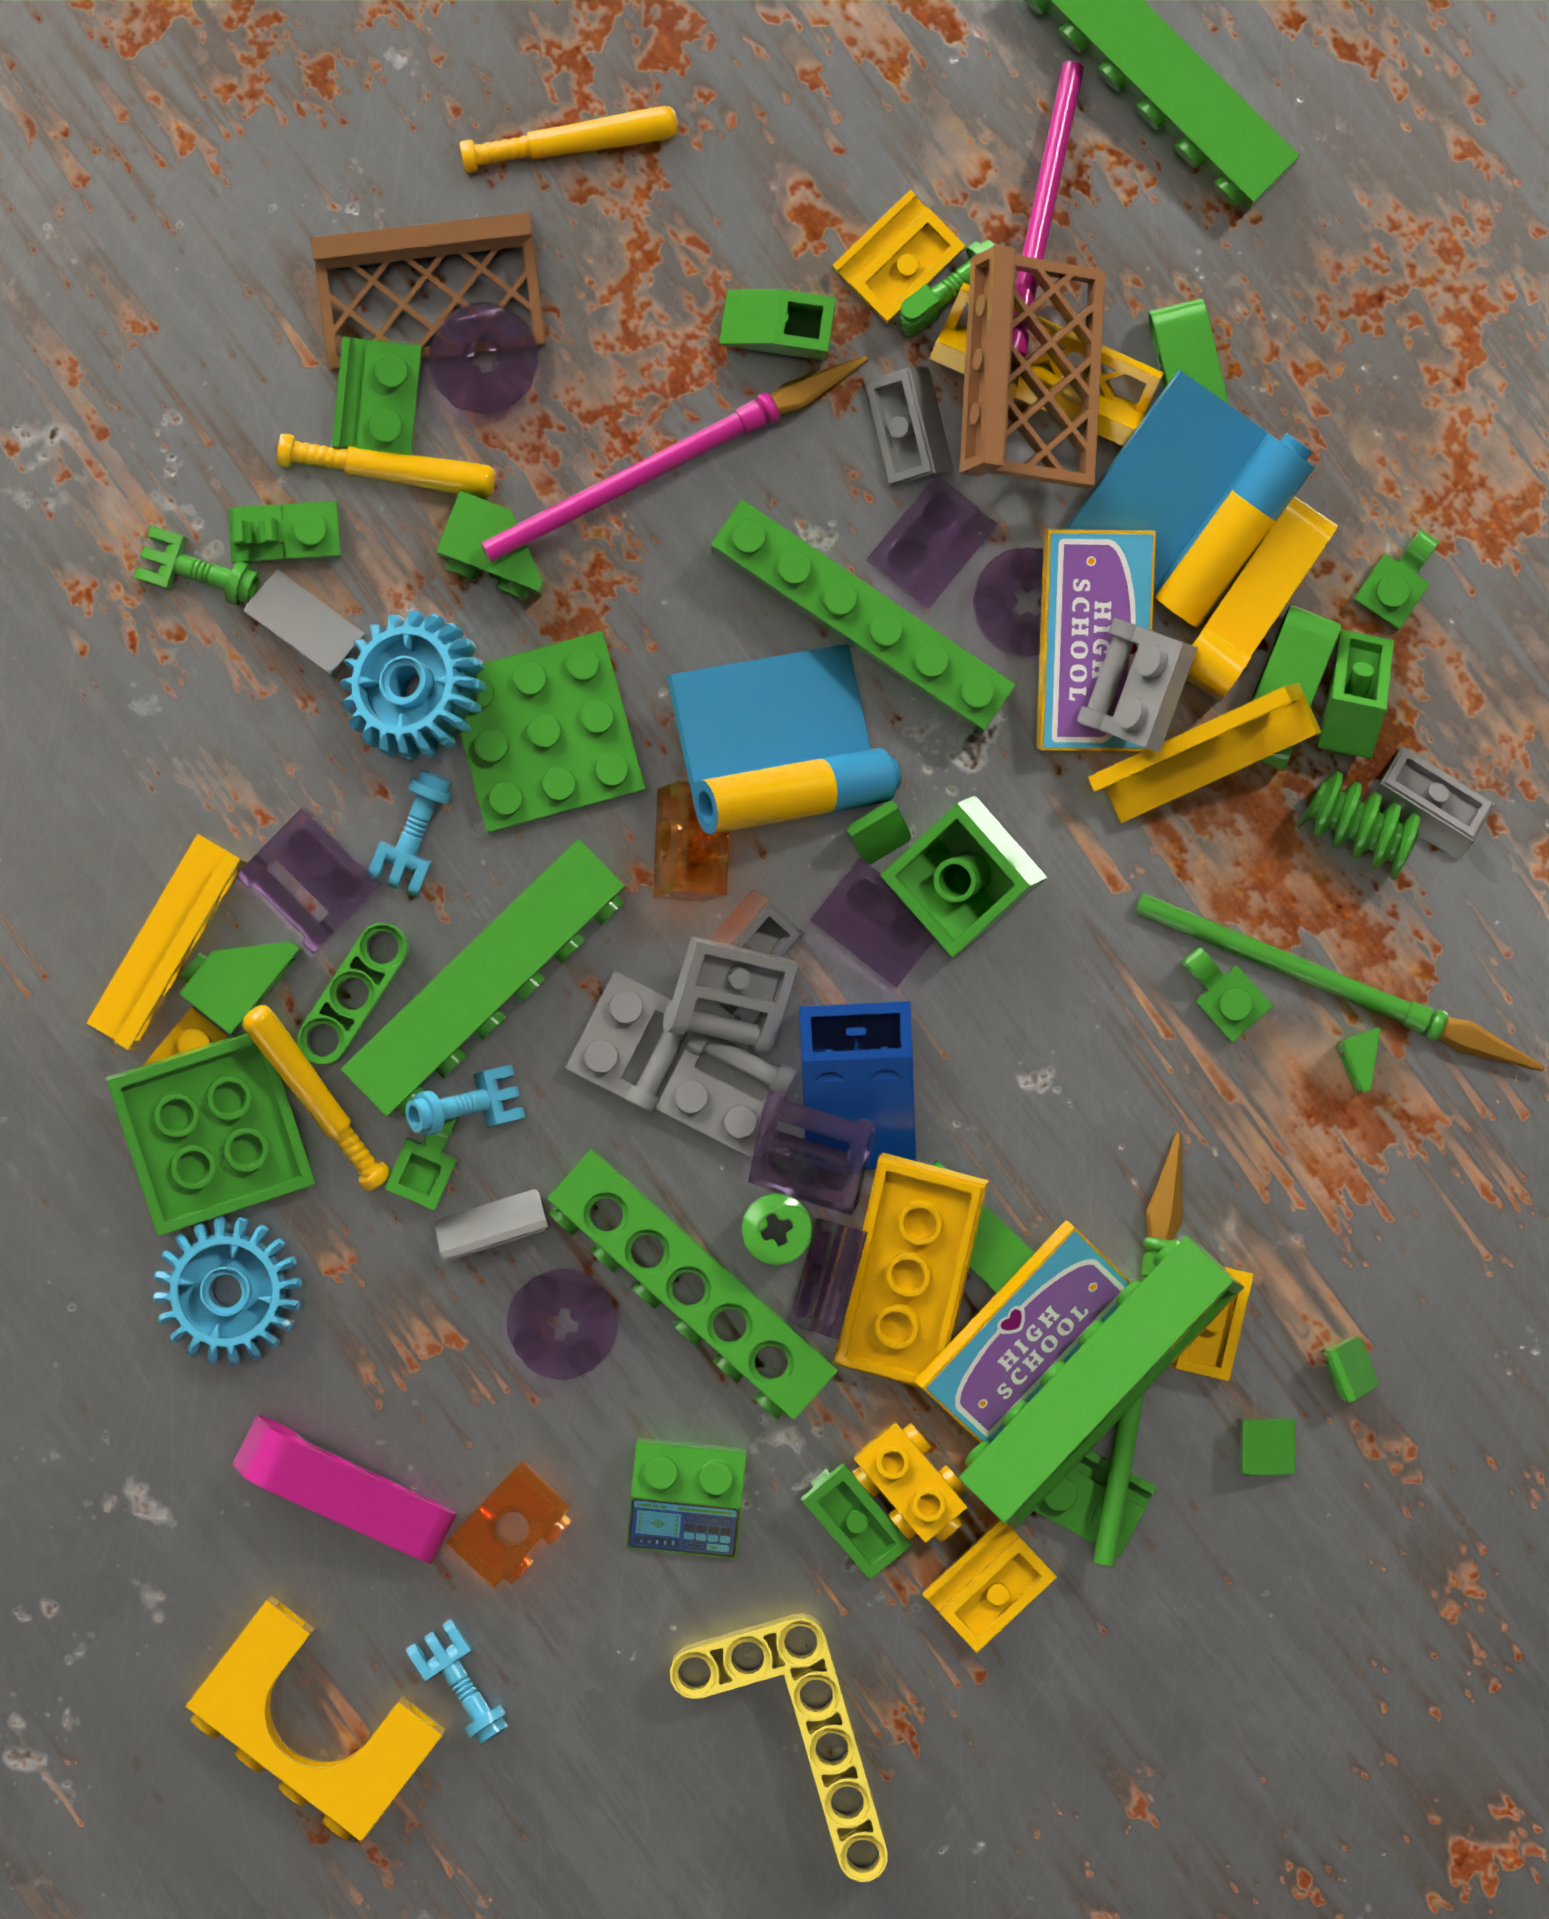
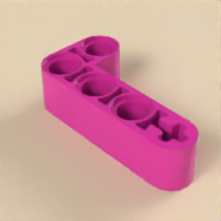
(342, 1490)

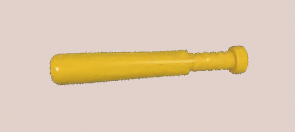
(585, 136)
(411, 470)
(299, 1075)

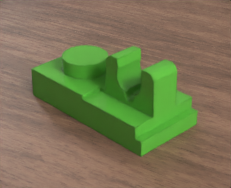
(285, 532)
(855, 1520)

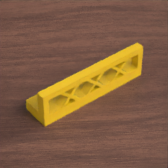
(1116, 415)
(1208, 752)
(166, 943)

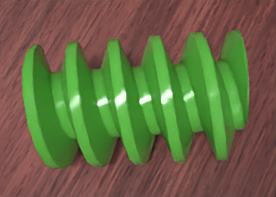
(1362, 823)
(797, 1236)

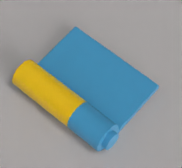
(1204, 486)
(778, 740)

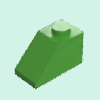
(1356, 694)
(236, 980)

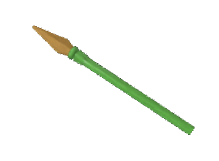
(1459, 1034)
(1163, 1222)

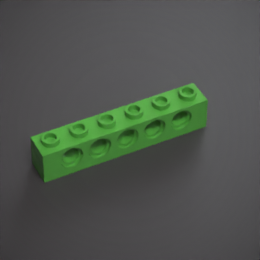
(806, 1367)

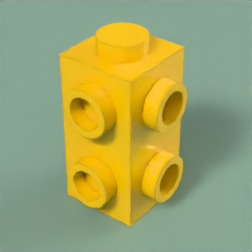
(923, 1498)

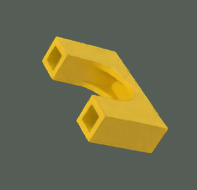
(347, 1790)

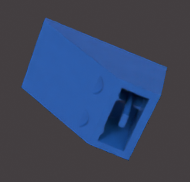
(861, 1067)

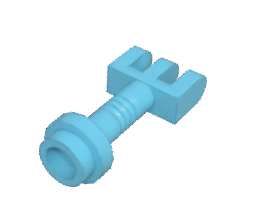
(429, 790)
(428, 1112)
(485, 1722)

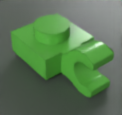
(1394, 585)
(1229, 998)
(423, 1168)

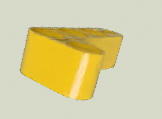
(1258, 597)

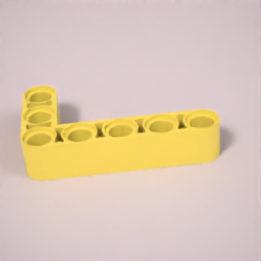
(812, 1721)

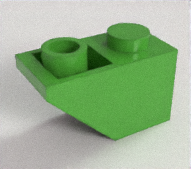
(778, 322)
(474, 522)

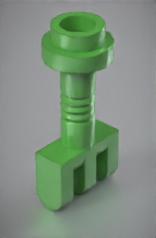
(923, 306)
(240, 582)

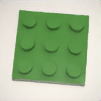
(549, 734)
(209, 1132)

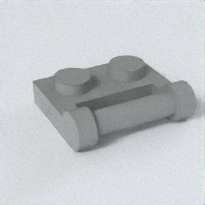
(1150, 688)
(733, 978)
(614, 1036)
(714, 1105)

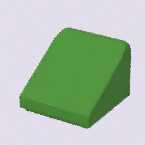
(879, 832)
(1359, 1058)
(1350, 1369)
(1266, 1446)

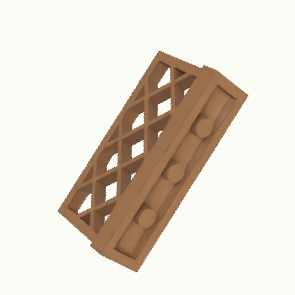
(423, 242)
(990, 360)

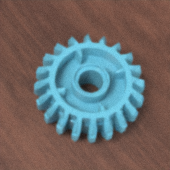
(444, 689)
(194, 1298)

